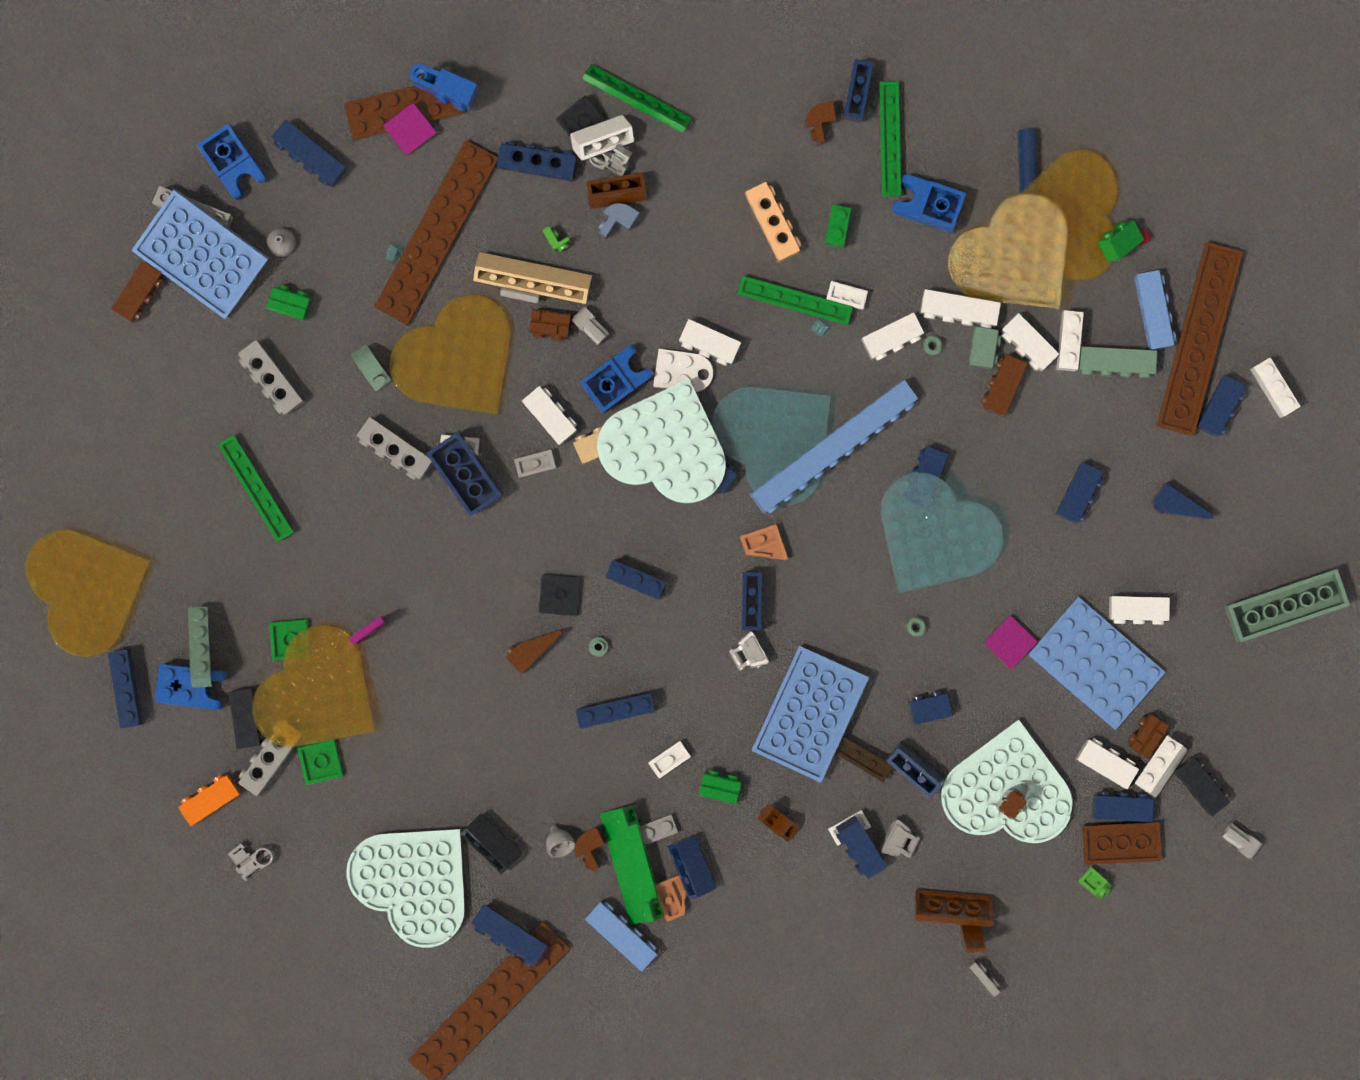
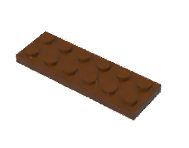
(370, 113)

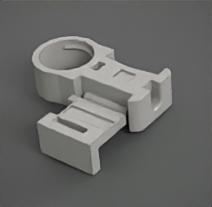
(615, 162)
(246, 861)

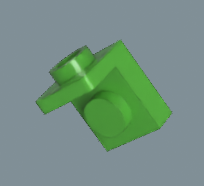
(552, 238)
(1095, 883)

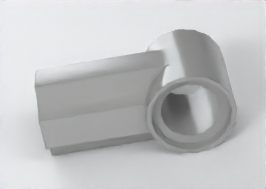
(586, 322)
(1245, 843)

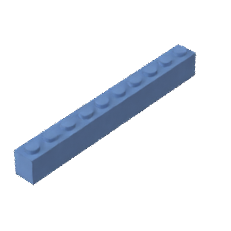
(833, 446)

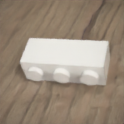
(601, 137)
(893, 337)
(1069, 340)
(709, 342)
(1029, 343)
(1275, 387)
(550, 415)
(1139, 609)
(1107, 763)
(1161, 766)

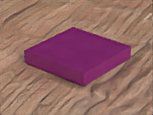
(409, 128)
(367, 630)
(1010, 642)

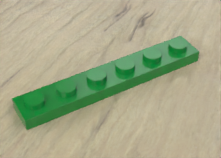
(637, 98)
(890, 139)
(795, 300)
(255, 488)

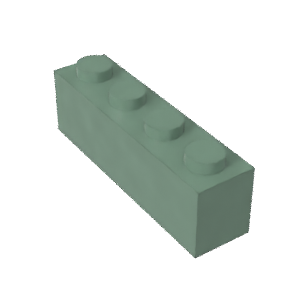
(1117, 361)
(199, 647)

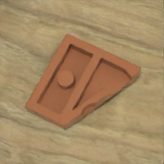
(764, 543)
(672, 898)

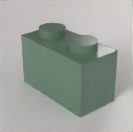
(983, 348)

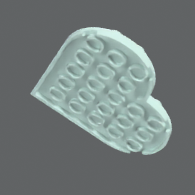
(664, 443)
(1004, 764)
(414, 880)

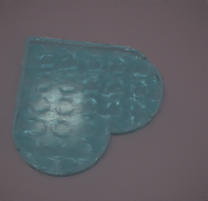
(770, 431)
(934, 535)

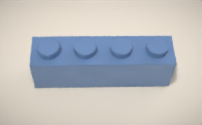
(1154, 310)
(621, 936)

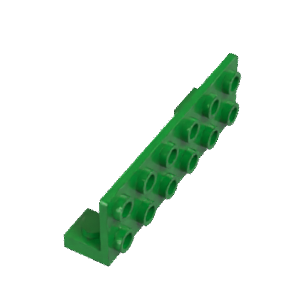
(632, 865)

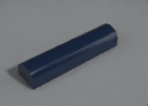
(1027, 157)

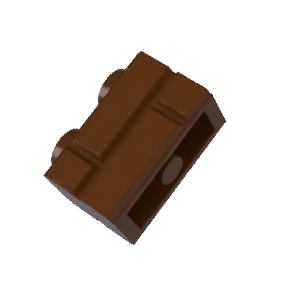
(549, 324)
(1148, 735)
(1011, 803)

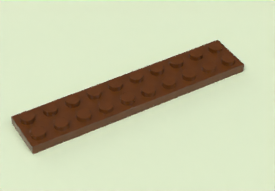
(436, 232)
(1199, 339)
(485, 1008)

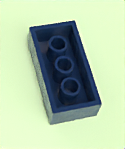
(464, 473)

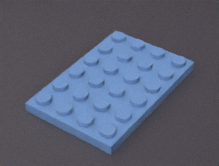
(200, 254)
(1096, 663)
(810, 714)

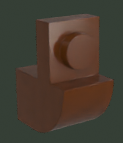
(820, 115)
(778, 822)
(585, 844)

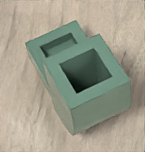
(370, 367)

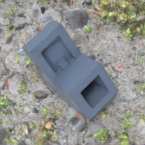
(620, 214)

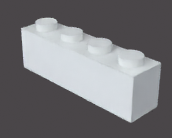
(959, 308)

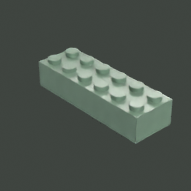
(1287, 605)

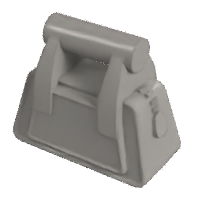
(752, 651)
(896, 839)

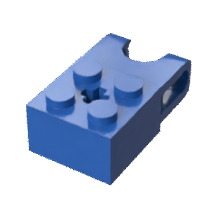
(445, 86)
(234, 164)
(925, 203)
(620, 377)
(186, 695)

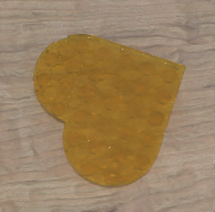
(1086, 194)
(1016, 255)
(458, 359)
(86, 589)
(316, 694)

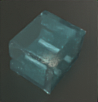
(391, 253)
(819, 328)

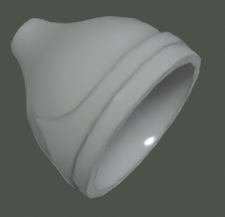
(281, 242)
(559, 842)

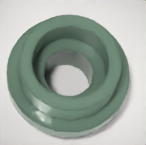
(935, 339)
(921, 622)
(592, 647)

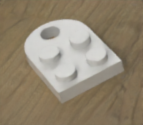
(678, 366)

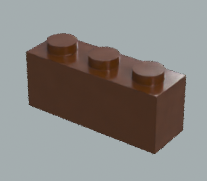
(616, 190)
(138, 292)
(1003, 385)

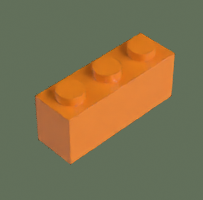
(209, 799)

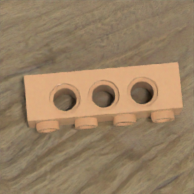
(781, 250)

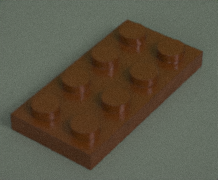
(1121, 843)
(953, 908)

